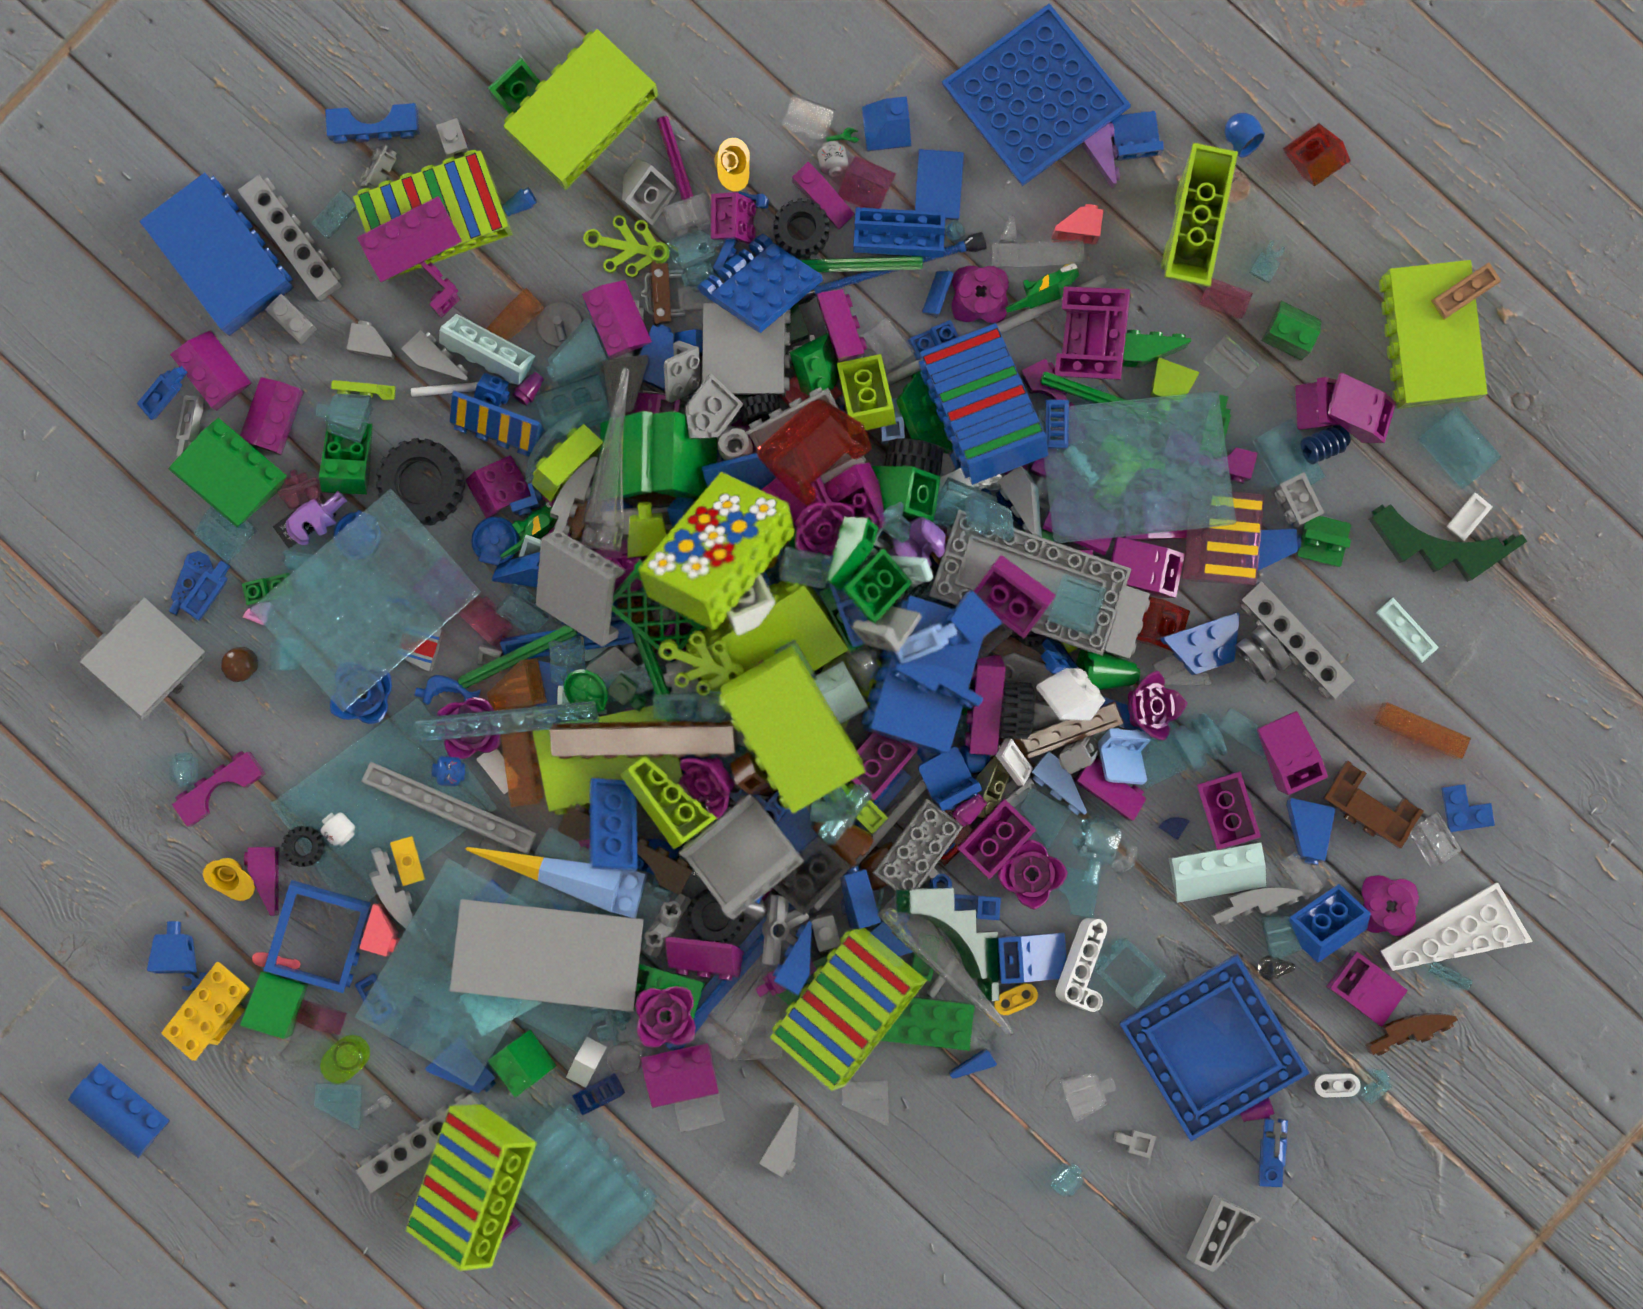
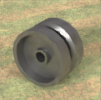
(1263, 654)

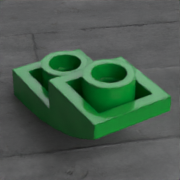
(257, 589)

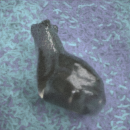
(1275, 969)

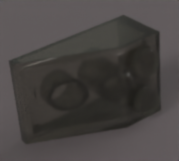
(812, 877)

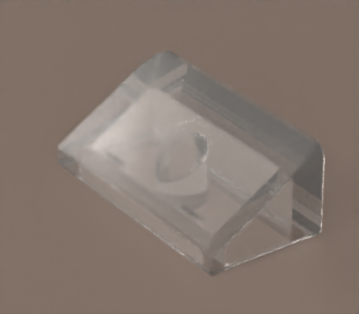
(482, 866)

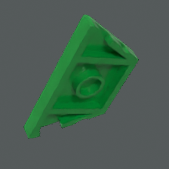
(921, 414)

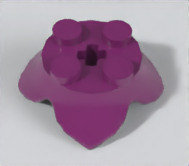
(969, 307)
(829, 515)
(1154, 706)
(467, 746)
(707, 782)
(1049, 869)
(1380, 889)
(677, 1029)

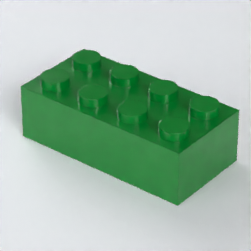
(934, 1024)

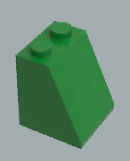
(1292, 331)
(910, 486)
(274, 1005)
(522, 1063)

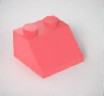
(1081, 225)
(380, 932)

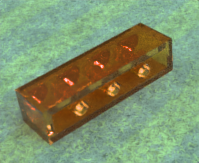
(1422, 730)
(521, 769)

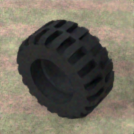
(435, 454)

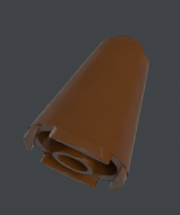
(851, 844)

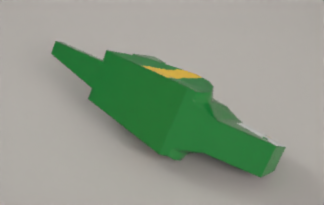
(1046, 289)
(535, 525)

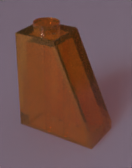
(519, 687)

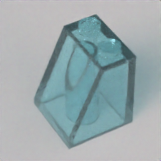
(577, 355)

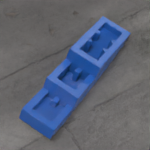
(849, 612)

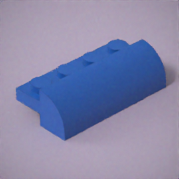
(899, 232)
(118, 1110)

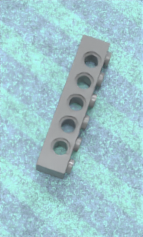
(252, 194)
(1339, 679)
(374, 1178)

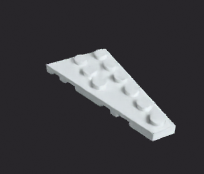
(1467, 929)

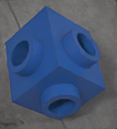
(492, 390)

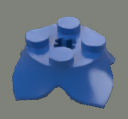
(370, 709)

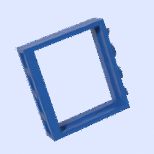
(329, 897)

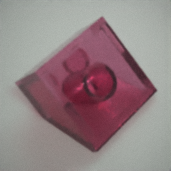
(484, 619)

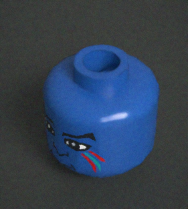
(448, 771)

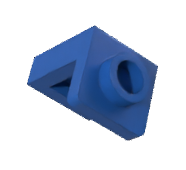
(525, 506)

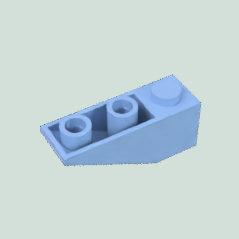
(1049, 772)

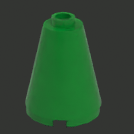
(1108, 670)

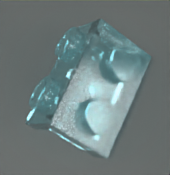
(566, 658)

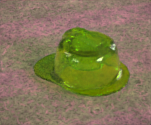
(345, 1059)

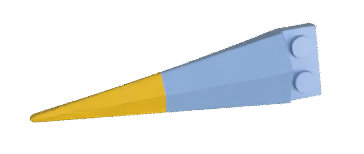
(608, 889)

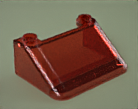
(811, 445)

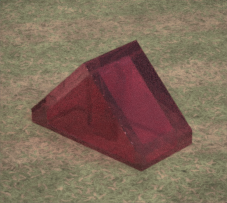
(321, 1017)

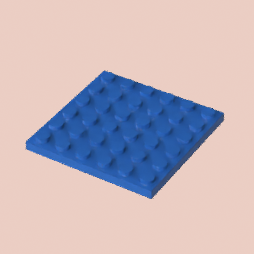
(1036, 94)

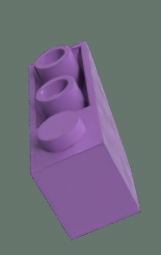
(1102, 153)

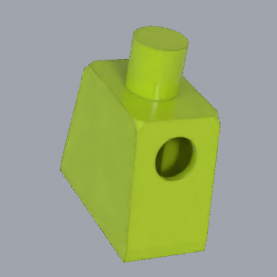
(1171, 379)
(645, 531)

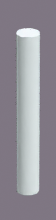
(443, 389)

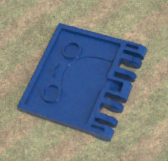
(762, 286)

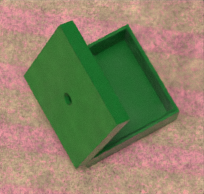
(663, 456)

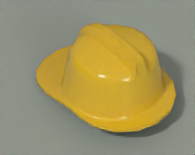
(733, 164)
(229, 878)

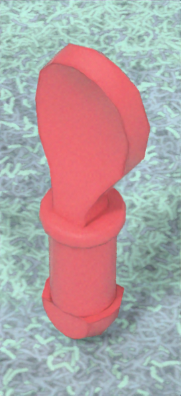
(260, 959)

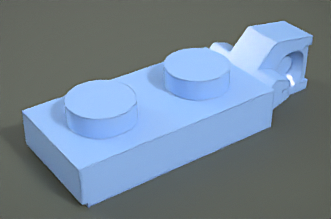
(925, 642)

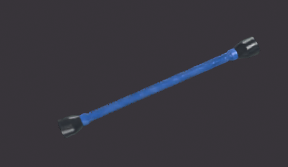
(973, 243)

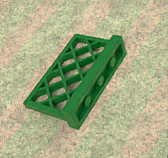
(619, 592)

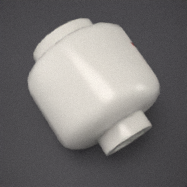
(337, 829)

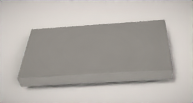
(918, 848)

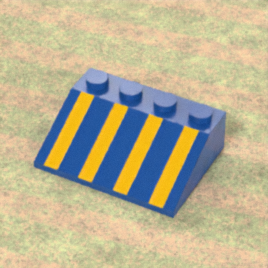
(494, 423)

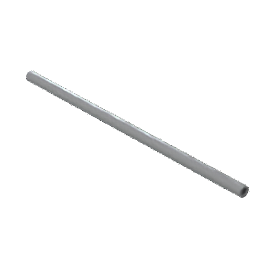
(1003, 326)

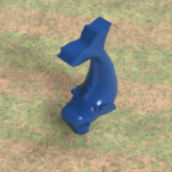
(439, 684)

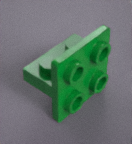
(1325, 540)

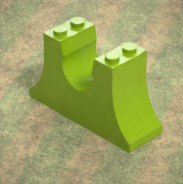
(1199, 215)

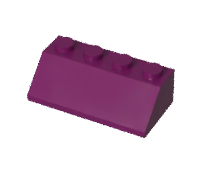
(409, 239)
(985, 719)

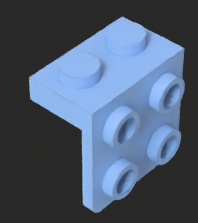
(1122, 755)

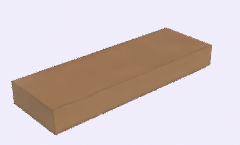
(1466, 290)

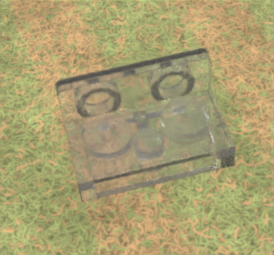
(1435, 840)

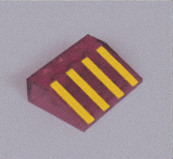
(1228, 551)

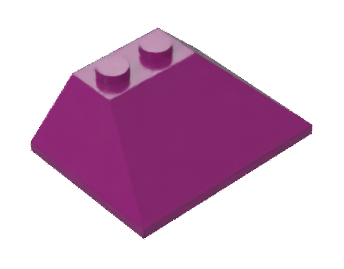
(1093, 333)

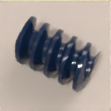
(1325, 444)

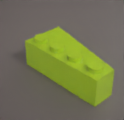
(666, 803)

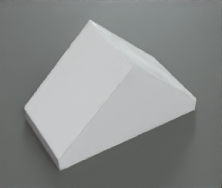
(586, 1062)

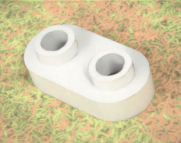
(1336, 1085)

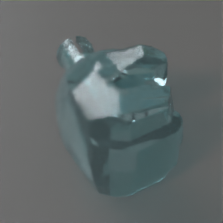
(1097, 845)

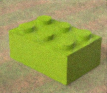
(867, 391)
(565, 460)

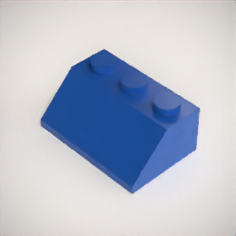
(1329, 922)

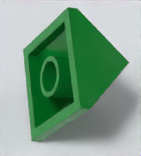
(514, 86)

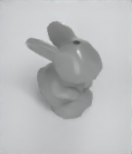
(734, 443)

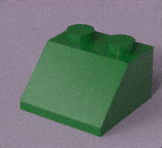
(815, 364)

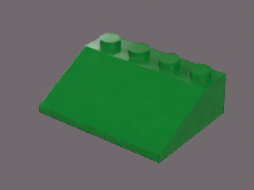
(228, 472)

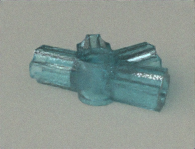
(834, 811)

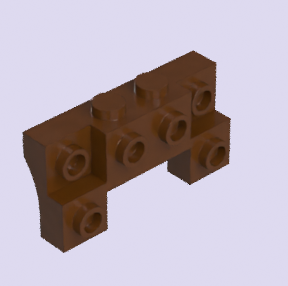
(1371, 814)

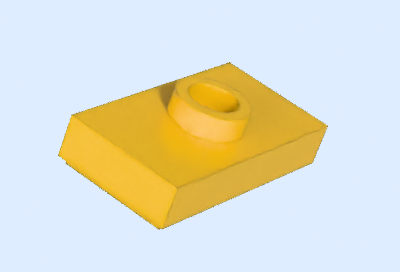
(407, 860)

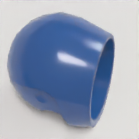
(1240, 130)

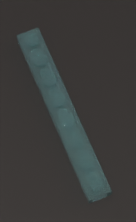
(504, 721)

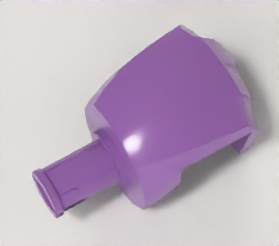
(315, 513)
(922, 540)

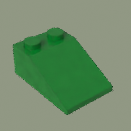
(877, 585)

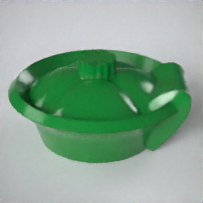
(586, 687)

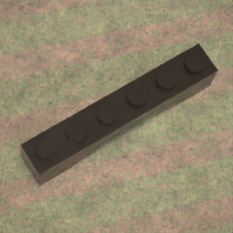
(668, 871)

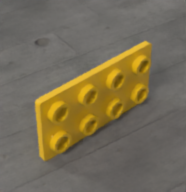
(207, 1012)

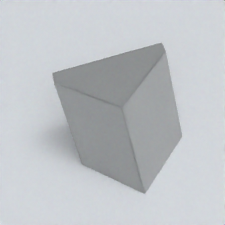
(488, 653)

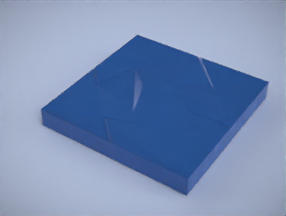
(1214, 1047)

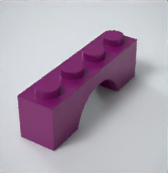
(1032, 377)
(1241, 464)
(194, 805)

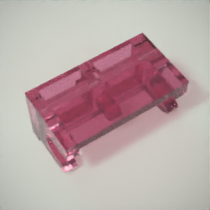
(1226, 298)

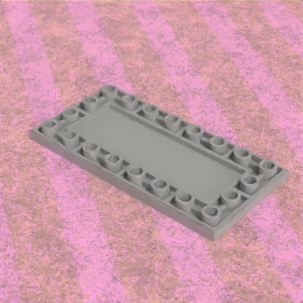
(971, 556)
(546, 955)

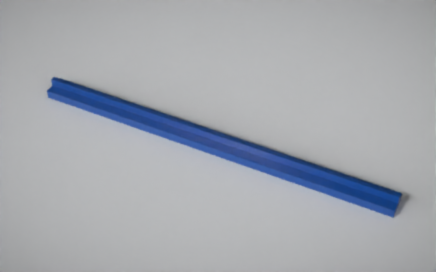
(754, 942)

